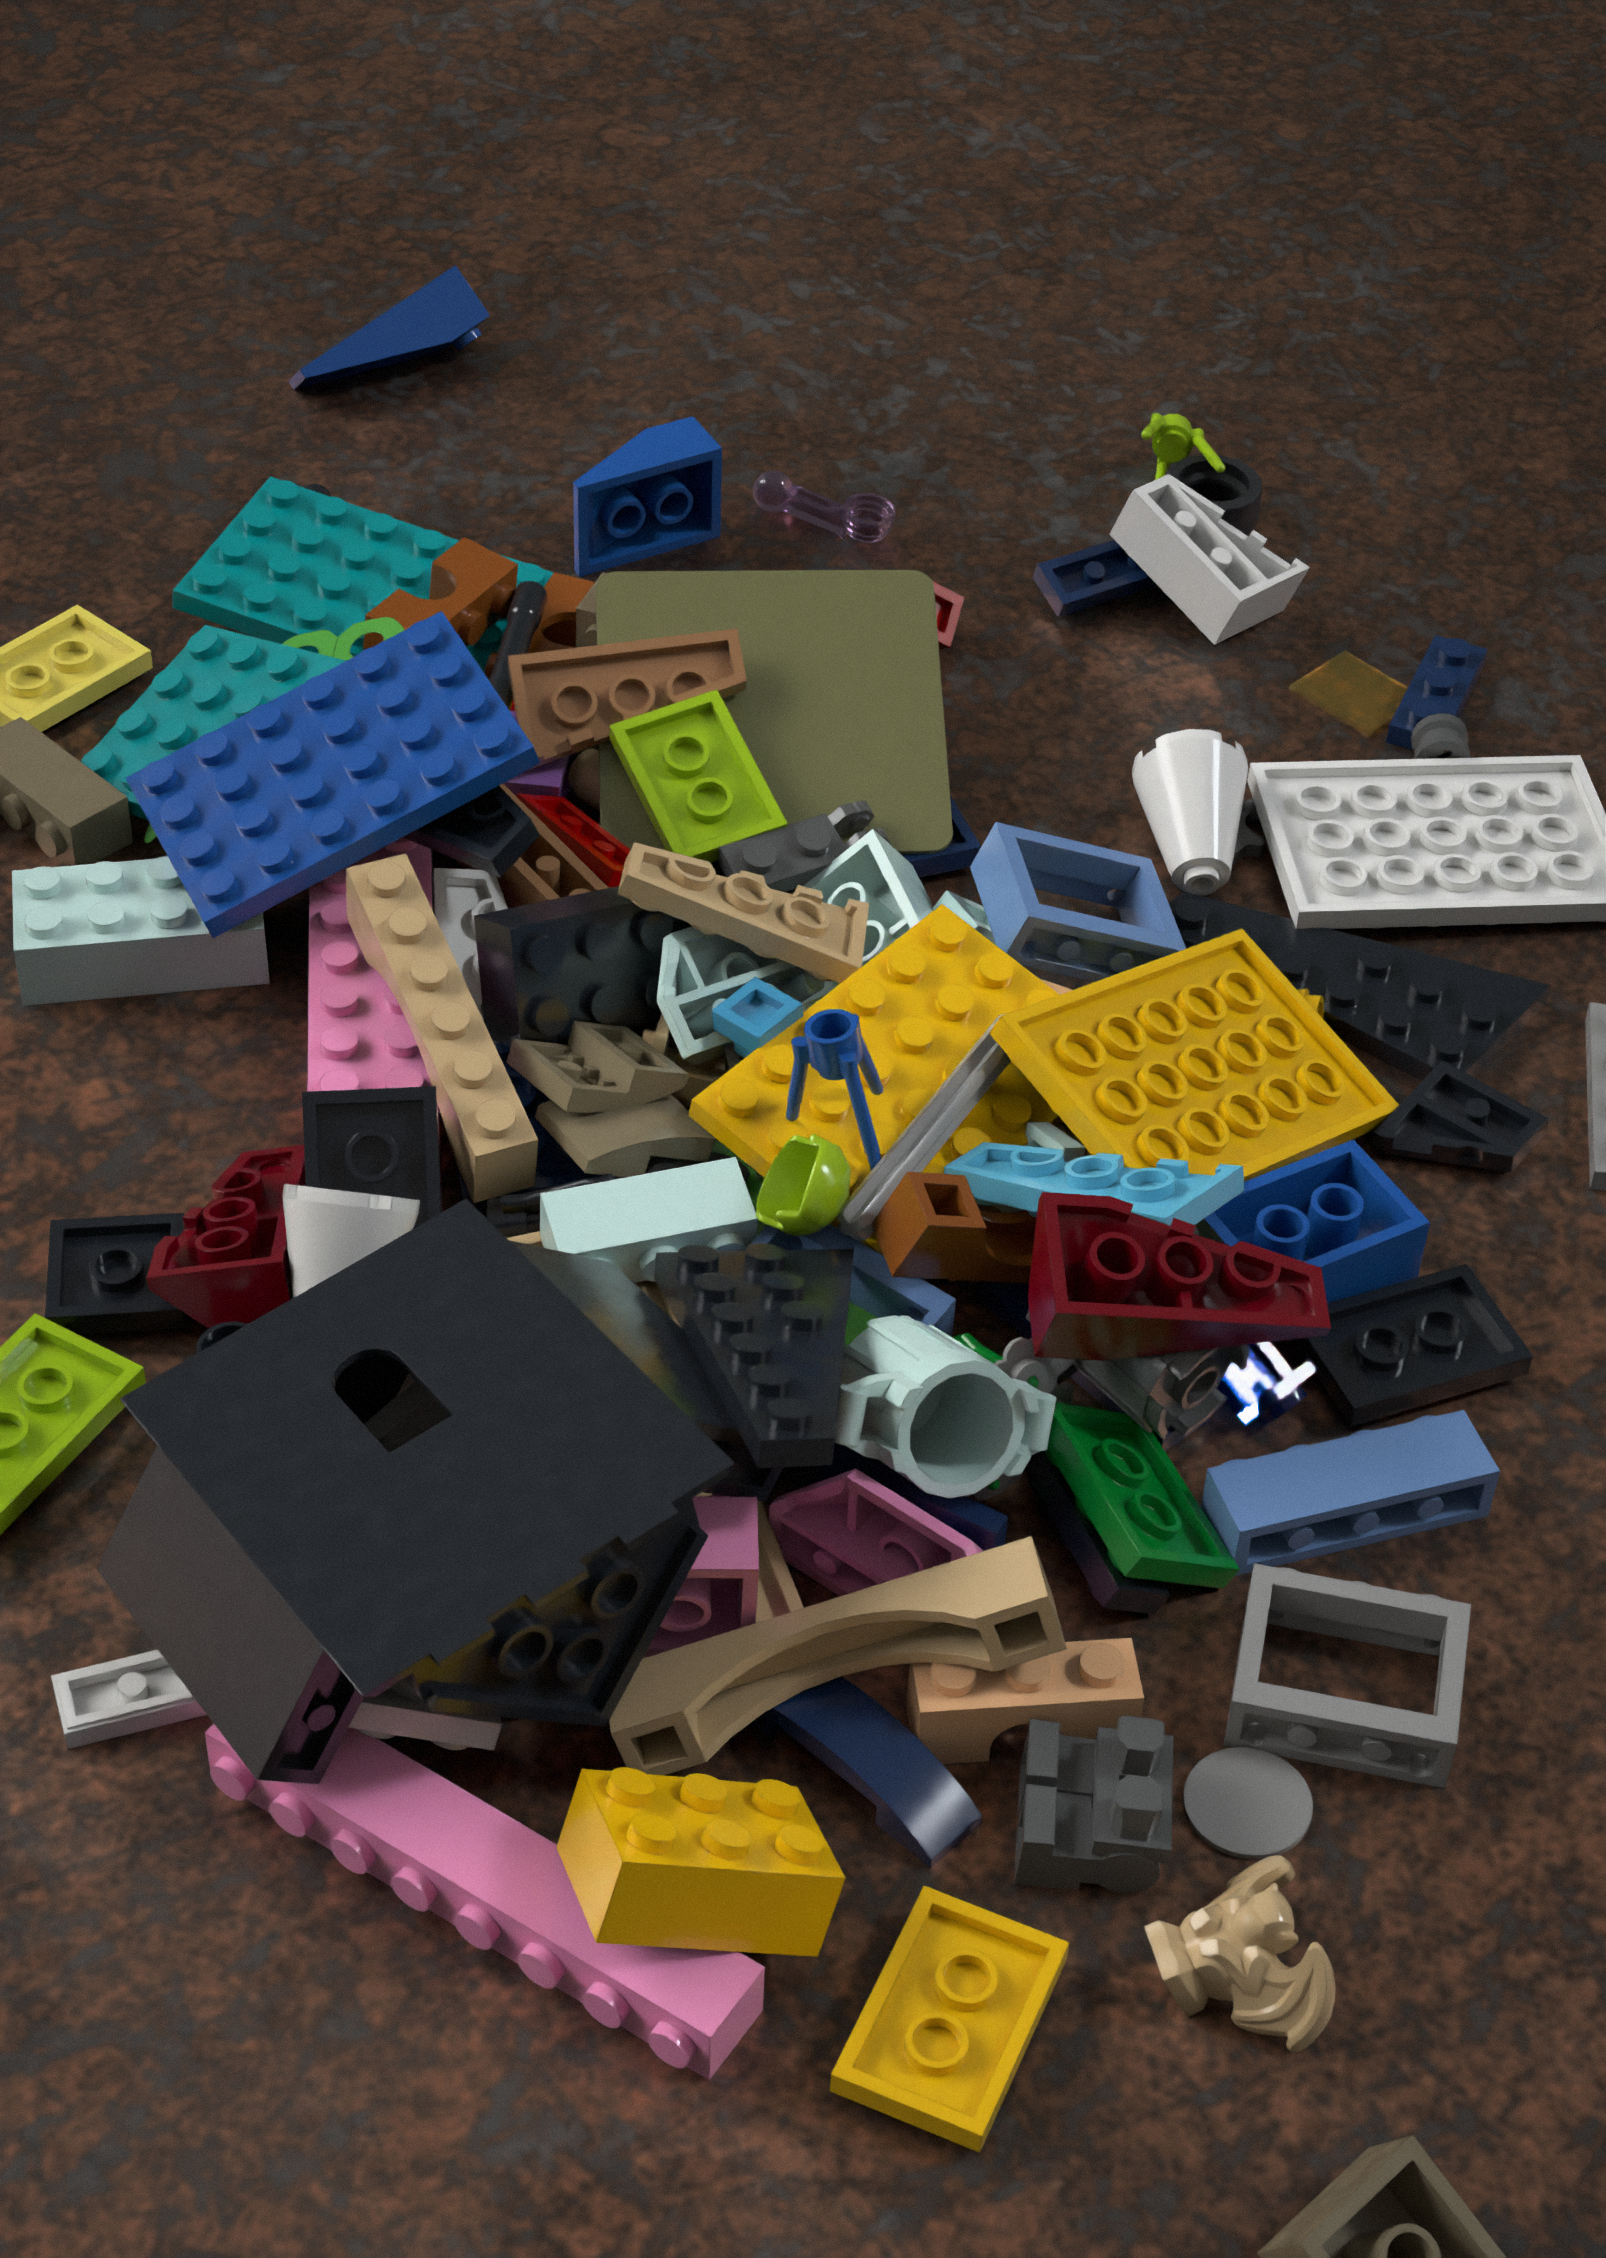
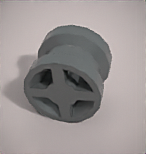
(1440, 733)

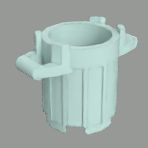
(937, 1409)

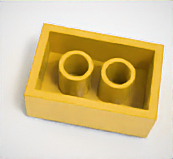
(699, 1863)

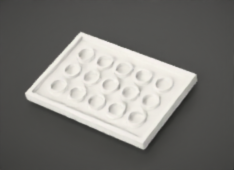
(1434, 840)

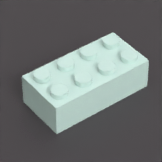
(122, 935)

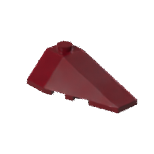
(234, 1250)
(1139, 1287)

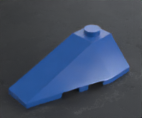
(415, 328)

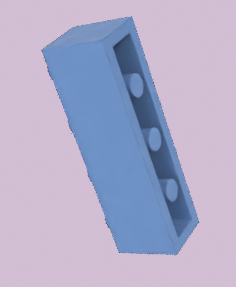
(1350, 1491)

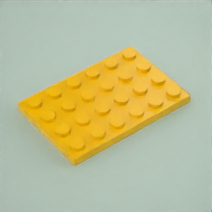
(919, 1016)
(1196, 1063)

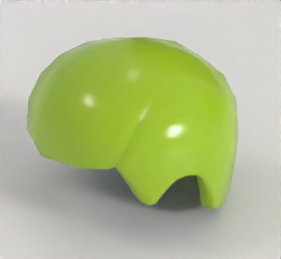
(804, 1186)

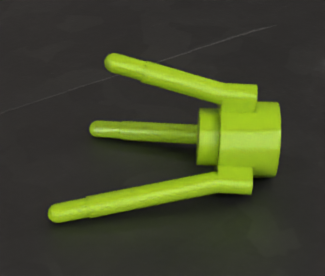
(1174, 440)

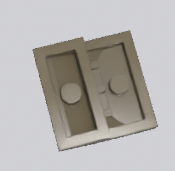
(597, 1069)
(626, 1137)

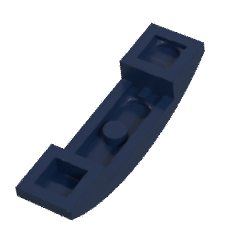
(884, 1761)

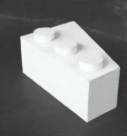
(1202, 561)

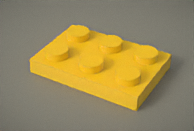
(950, 2018)

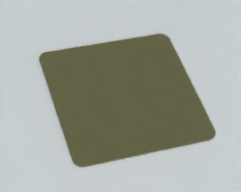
(834, 694)

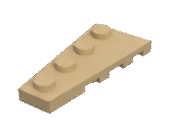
(744, 909)

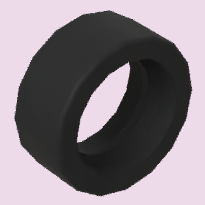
(1236, 484)

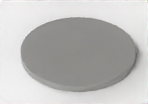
(1247, 1803)

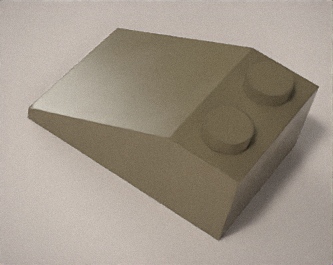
(1386, 2207)

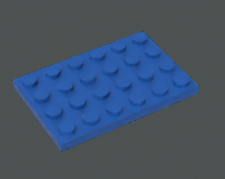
(330, 772)

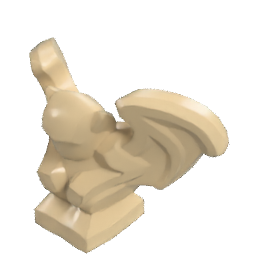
(1232, 1956)

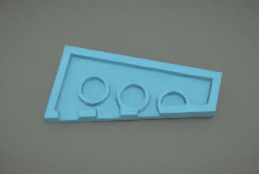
(1021, 1173)

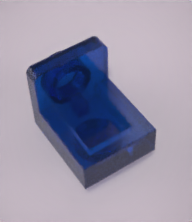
(1264, 1384)

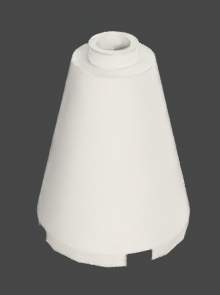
(1193, 804)
(337, 1229)

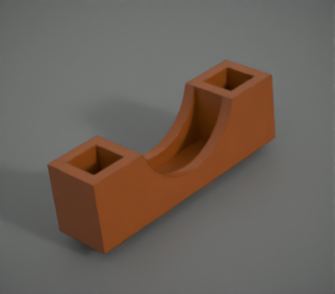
(940, 1233)

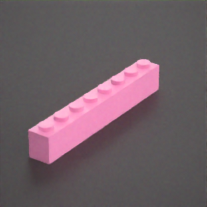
(503, 1894)

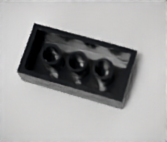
(570, 962)

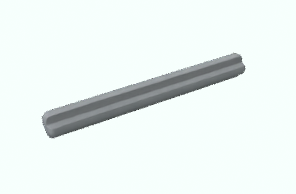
(924, 1134)

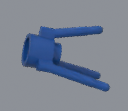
(835, 1050)

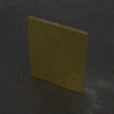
(1352, 692)

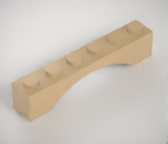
(474, 1092)
(967, 1612)

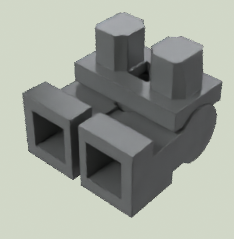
(1095, 1806)

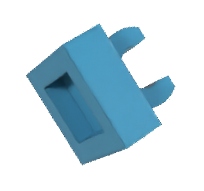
(755, 1015)

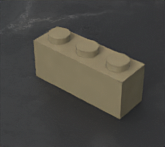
(59, 798)

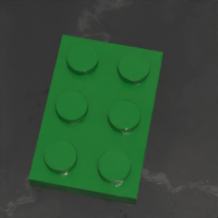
(1136, 1499)

